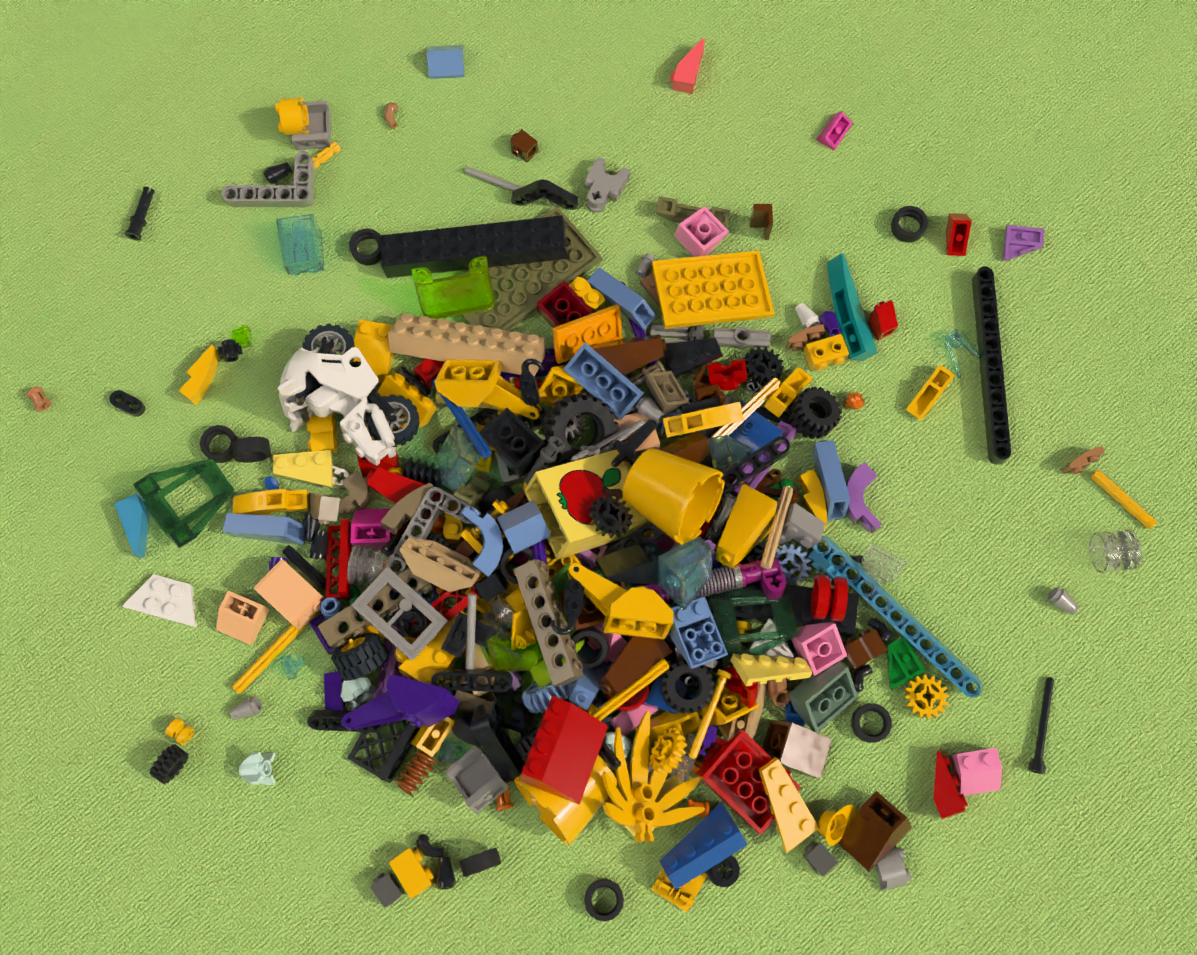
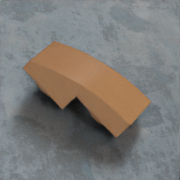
(800, 339)
(1083, 460)

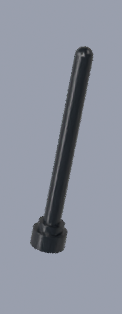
(1037, 763)

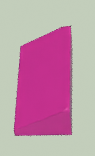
(835, 130)

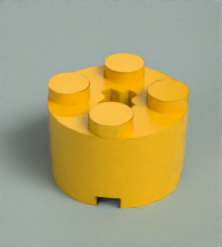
(293, 116)

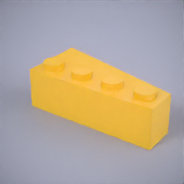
(430, 658)

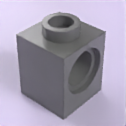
(819, 858)
(386, 889)

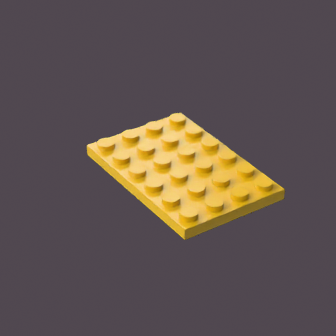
(712, 289)

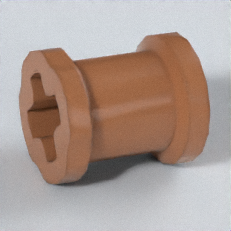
(38, 398)

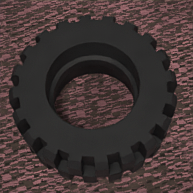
(568, 407)

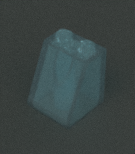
(301, 244)
(457, 459)
(685, 571)

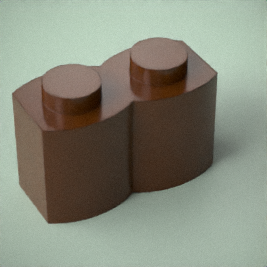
(863, 649)

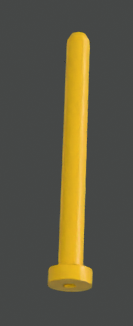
(723, 676)

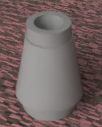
(648, 408)
(1061, 599)
(247, 708)

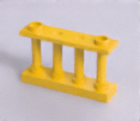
(473, 536)

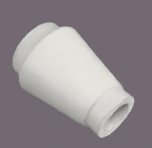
(807, 316)

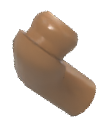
(390, 109)

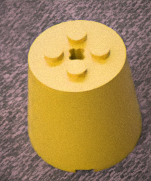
(673, 493)
(563, 816)

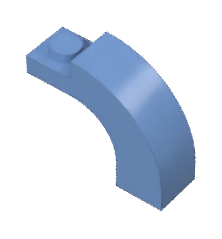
(492, 540)

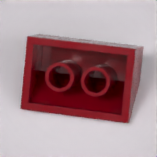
(562, 306)

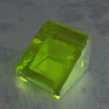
(242, 336)

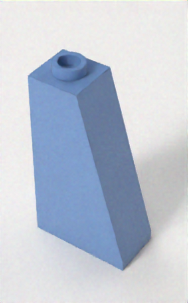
(617, 293)
(831, 479)
(264, 528)
(586, 688)

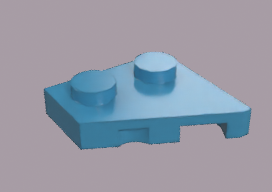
(821, 564)

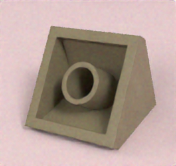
(665, 391)

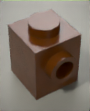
(523, 145)

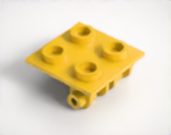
(522, 630)
(683, 896)

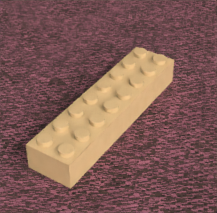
(453, 340)

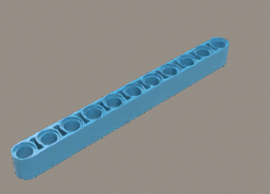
(900, 624)

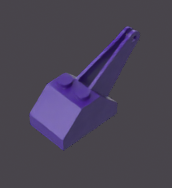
(404, 700)

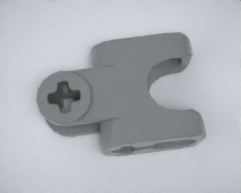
(603, 185)

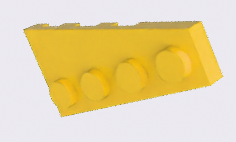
(787, 806)

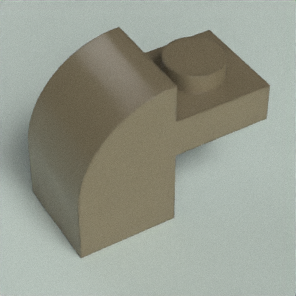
(359, 494)

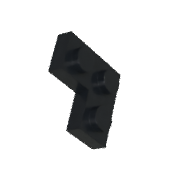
(457, 637)

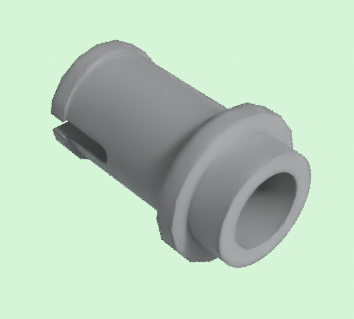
(645, 265)

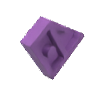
(1021, 240)

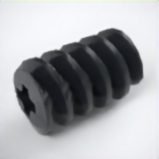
(423, 472)

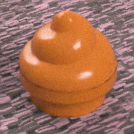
(854, 401)
(438, 525)

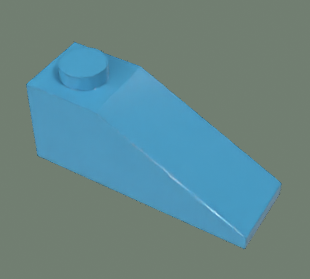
(135, 523)

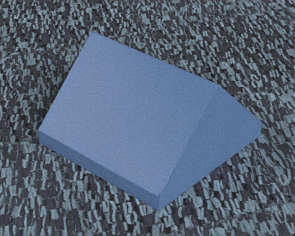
(445, 61)
(524, 526)

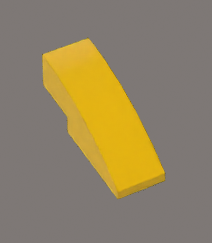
(201, 375)
(788, 392)
(930, 392)
(814, 496)

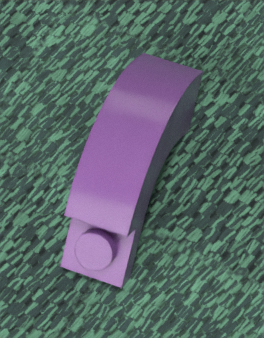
(857, 510)

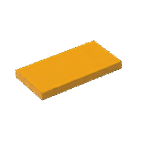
(593, 329)

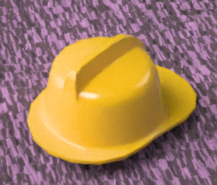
(835, 823)

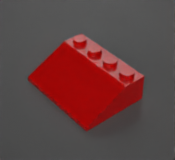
(564, 751)
(737, 781)

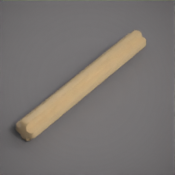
(777, 526)

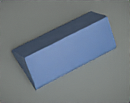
(603, 380)

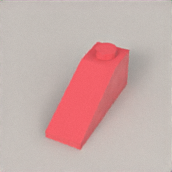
(687, 69)

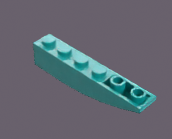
(849, 311)

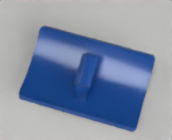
(755, 431)

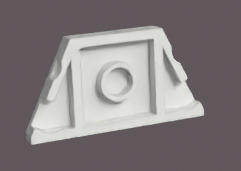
(165, 600)

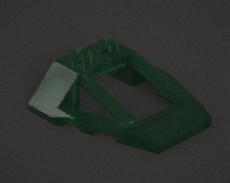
(154, 499)
(727, 625)

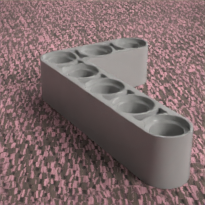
(277, 191)
(427, 524)

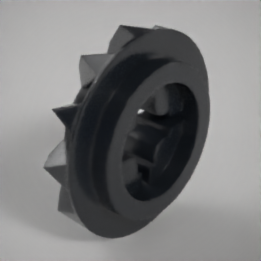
(404, 626)
(729, 877)

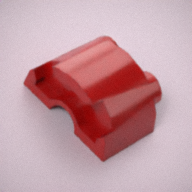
(727, 376)
(736, 685)

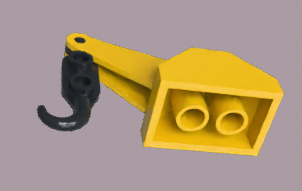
(478, 381)
(630, 612)

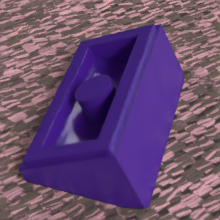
(332, 690)

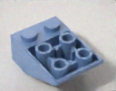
(696, 634)

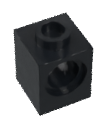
(491, 586)

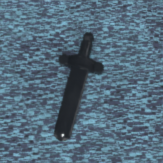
(627, 451)

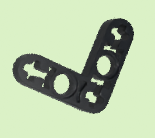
(546, 189)

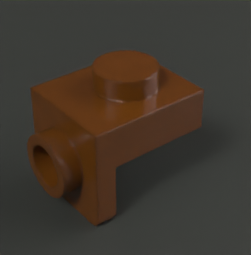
(700, 379)
(710, 392)

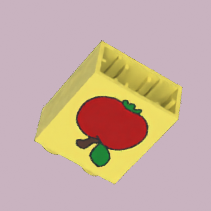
(567, 494)

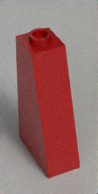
(395, 487)

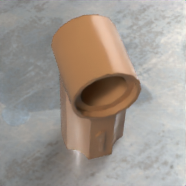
(778, 692)

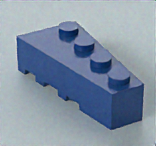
(703, 847)

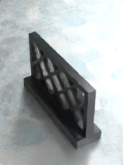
(395, 756)

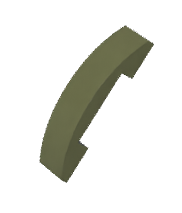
(678, 212)
(475, 489)

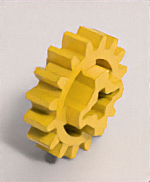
(925, 688)
(667, 751)

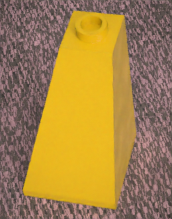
(746, 526)

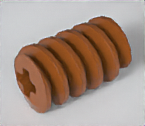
(415, 772)

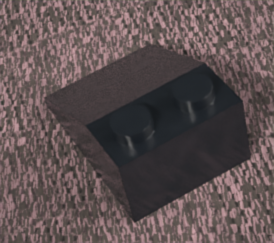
(513, 442)
(632, 564)

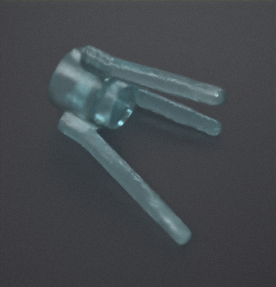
(956, 340)

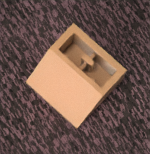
(241, 617)

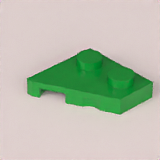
(902, 663)

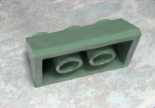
(824, 696)

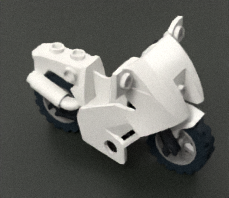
(329, 383)

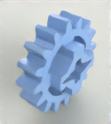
(799, 565)

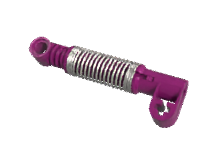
(737, 578)

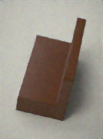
(762, 217)

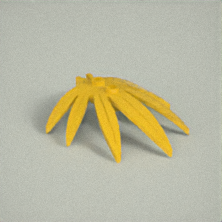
(639, 804)

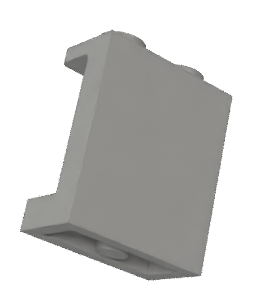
(319, 127)
(476, 779)

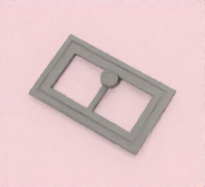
(412, 597)

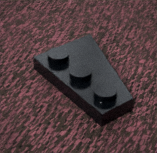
(689, 355)

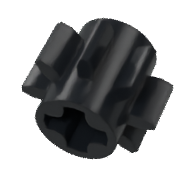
(229, 350)

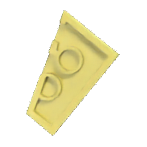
(310, 467)

